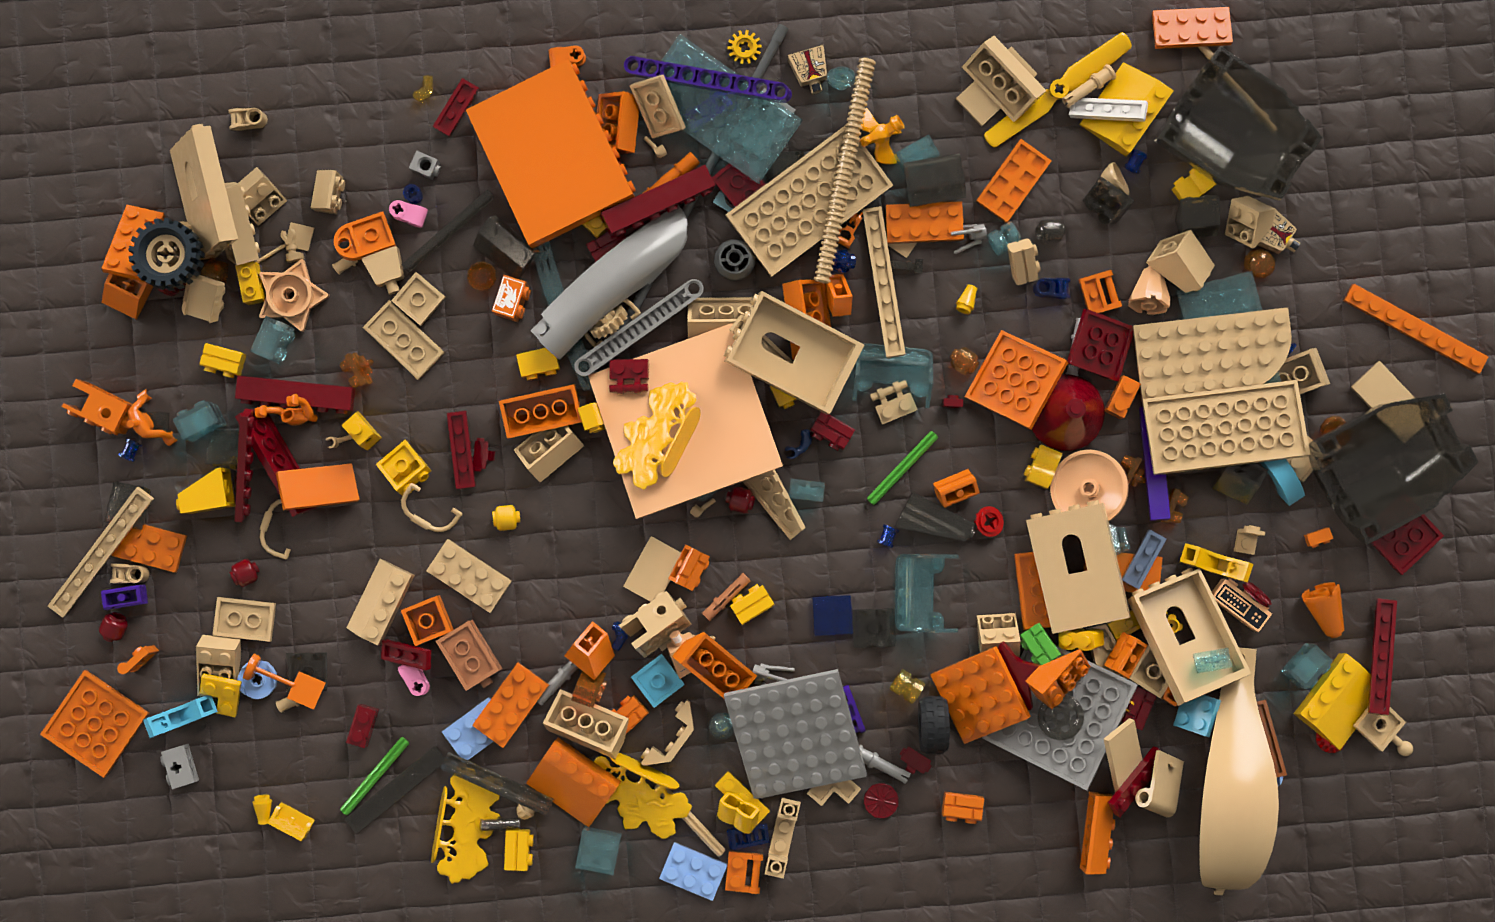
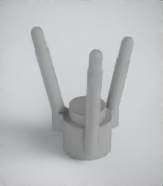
(975, 233)
(763, 673)

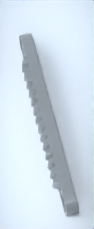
(639, 327)

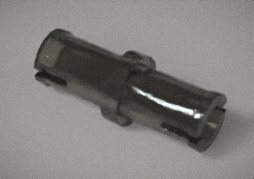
(499, 824)

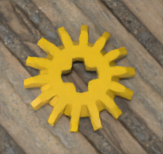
(741, 39)

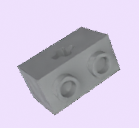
(177, 756)

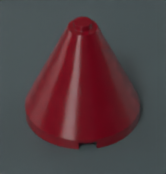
(1070, 415)

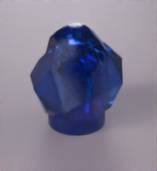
(844, 261)

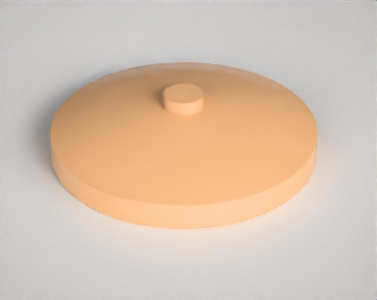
(1088, 478)

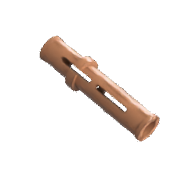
(726, 597)

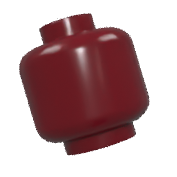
(740, 500)
(244, 572)
(113, 627)

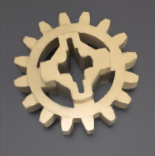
(609, 323)

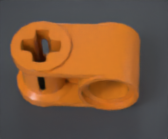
(560, 54)

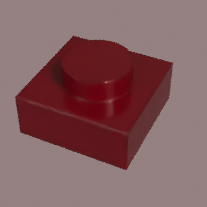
(952, 401)

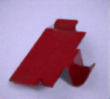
(481, 454)
(915, 761)

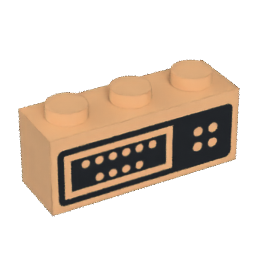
(1240, 604)

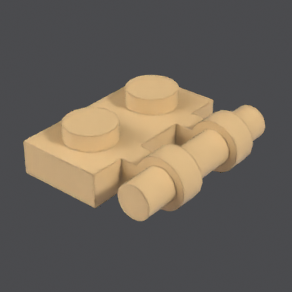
(896, 407)

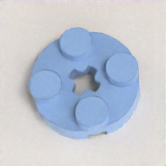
(254, 690)

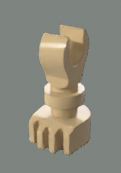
(292, 256)

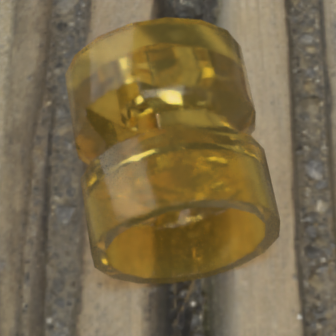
(907, 686)

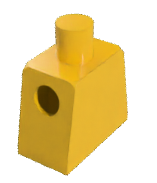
(361, 431)

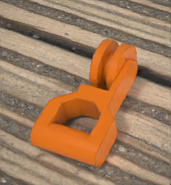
(856, 219)

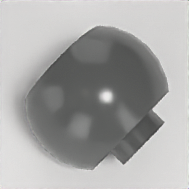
(719, 261)

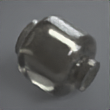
(1049, 231)

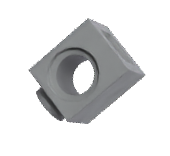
(417, 162)

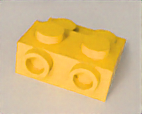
(403, 467)

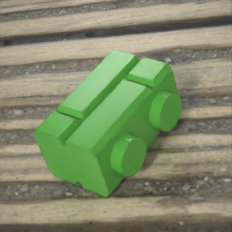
(1040, 645)

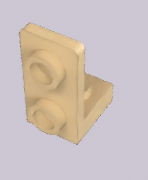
(1247, 539)

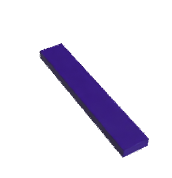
(1156, 484)

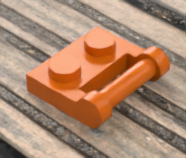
(1094, 294)
(140, 658)
(737, 872)

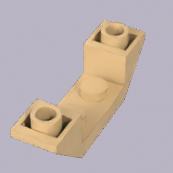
(654, 756)
(782, 837)

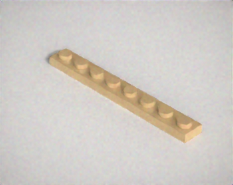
(884, 282)
(100, 552)

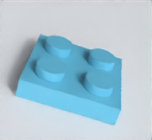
(657, 680)
(1198, 715)

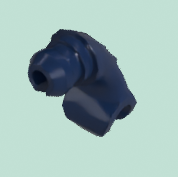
(804, 444)

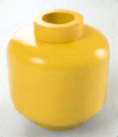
(505, 517)

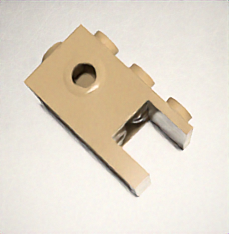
(659, 619)

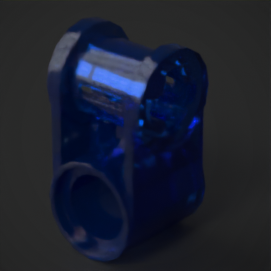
(1056, 288)

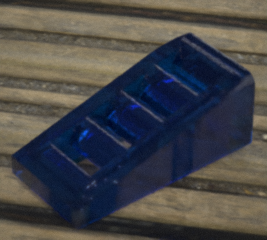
(741, 844)

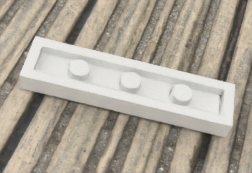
(1109, 109)

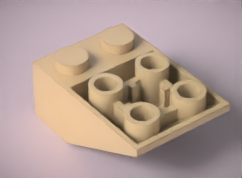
(218, 657)

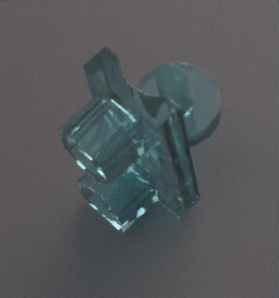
(807, 490)
(1212, 660)

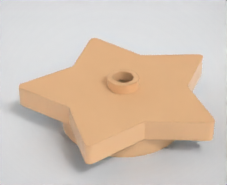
(280, 285)

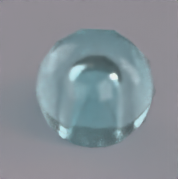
(721, 726)

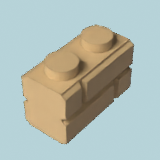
(1023, 262)

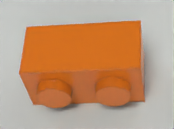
(1315, 538)

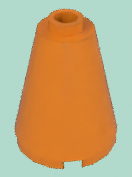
(1326, 608)

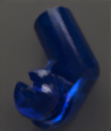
(621, 636)

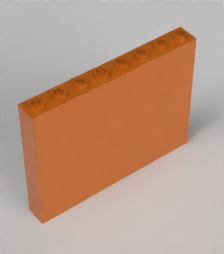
(551, 153)

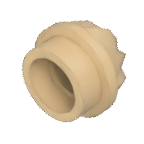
(524, 812)

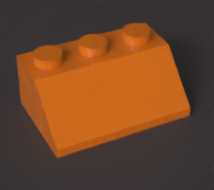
(620, 118)

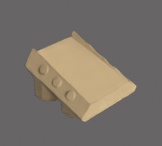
(203, 298)

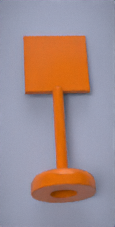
(304, 689)

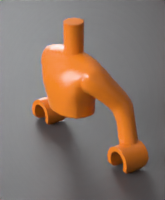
(291, 416)
(142, 422)

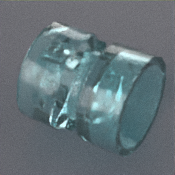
(997, 238)

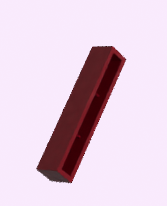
(658, 200)
(275, 391)

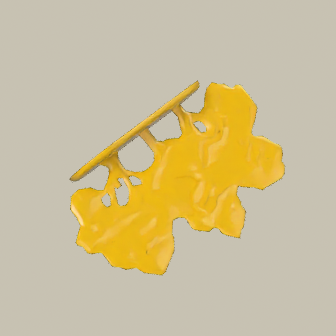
(652, 435)
(641, 802)
(466, 826)

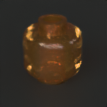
(964, 360)

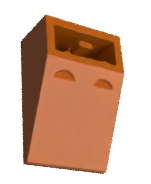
(1058, 677)

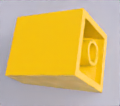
(208, 493)

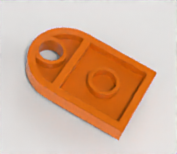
(364, 237)

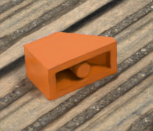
(839, 296)

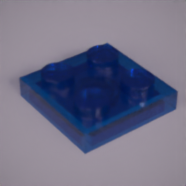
(832, 615)

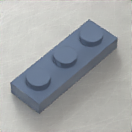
(1143, 559)

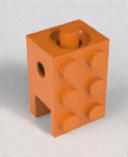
(101, 409)

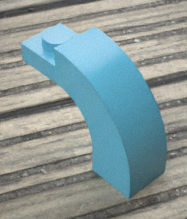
(1285, 480)
(180, 716)

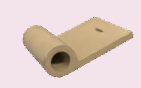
(1165, 786)

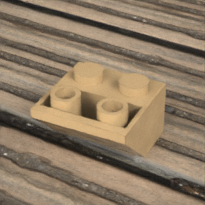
(327, 192)
(261, 196)
(1249, 220)
(998, 628)

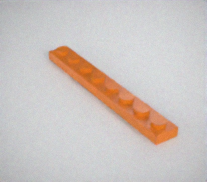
(1415, 328)

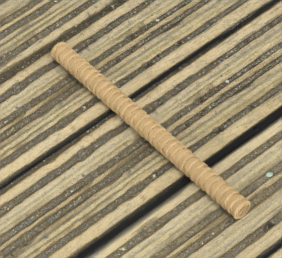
(844, 170)

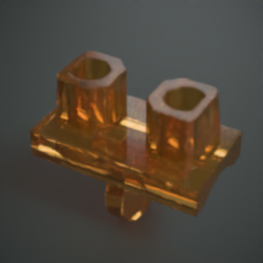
(360, 367)
(1132, 465)
(1176, 498)

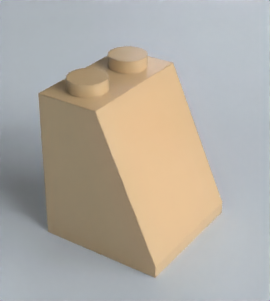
(1182, 261)

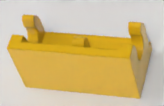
(291, 821)

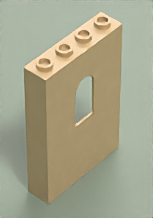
(203, 190)
(819, 366)
(1084, 596)
(1208, 626)

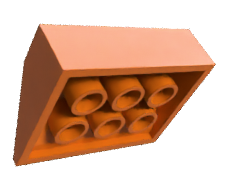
(573, 782)

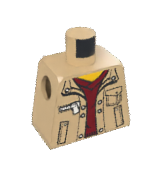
(809, 67)
(1280, 235)

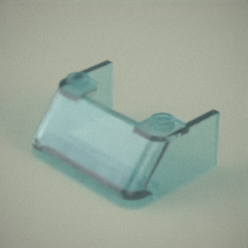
(876, 368)
(915, 593)

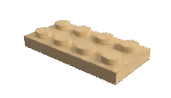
(469, 575)

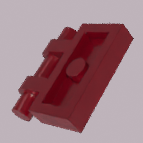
(629, 370)

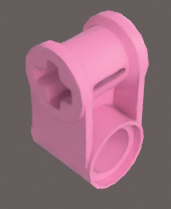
(411, 214)
(413, 677)

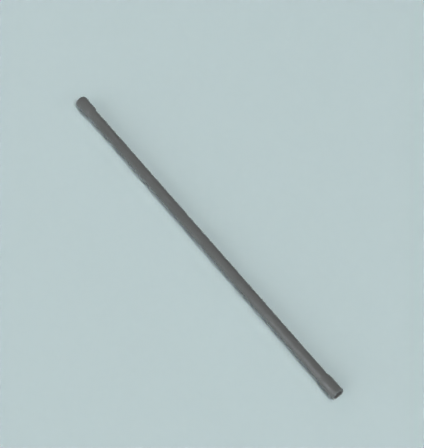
(776, 40)

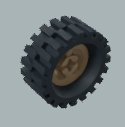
(162, 238)

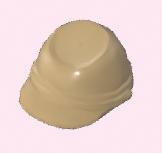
(1115, 177)

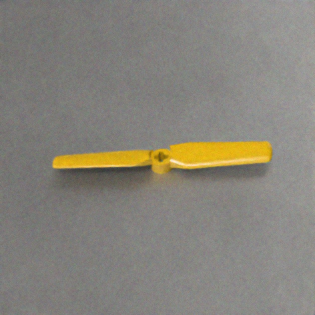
(1072, 79)

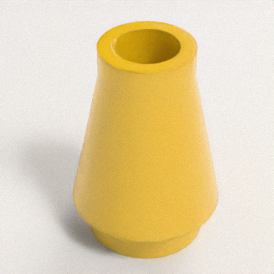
(967, 300)
(262, 807)

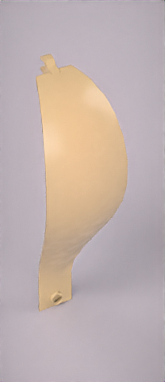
(1238, 792)

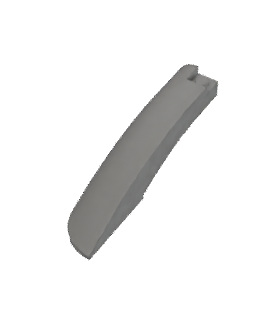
(611, 281)

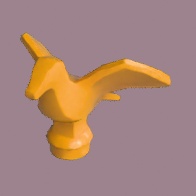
(880, 136)

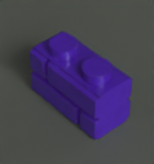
(124, 597)

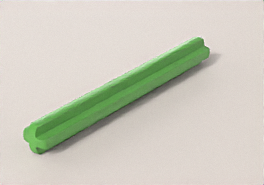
(905, 464)
(374, 776)

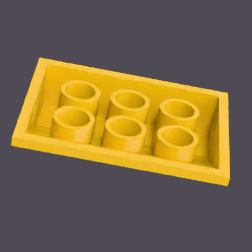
(1129, 85)
(1337, 700)

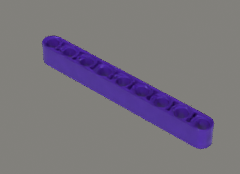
(716, 79)

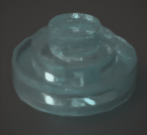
(840, 77)

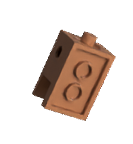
(469, 655)

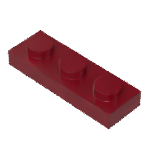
(456, 107)
(406, 654)

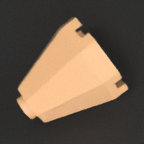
(1150, 293)

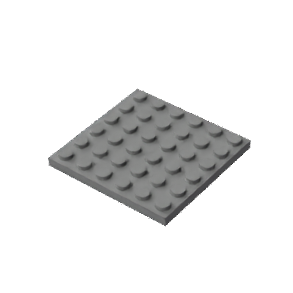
(795, 734)
(1076, 759)

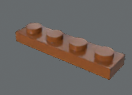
(1271, 738)

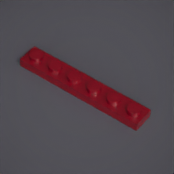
(245, 458)
(1382, 657)

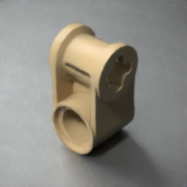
(243, 119)
(126, 573)

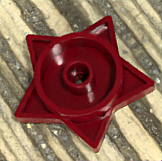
(1019, 671)

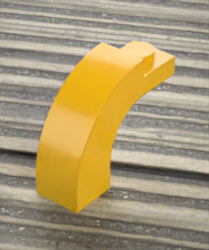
(1216, 563)

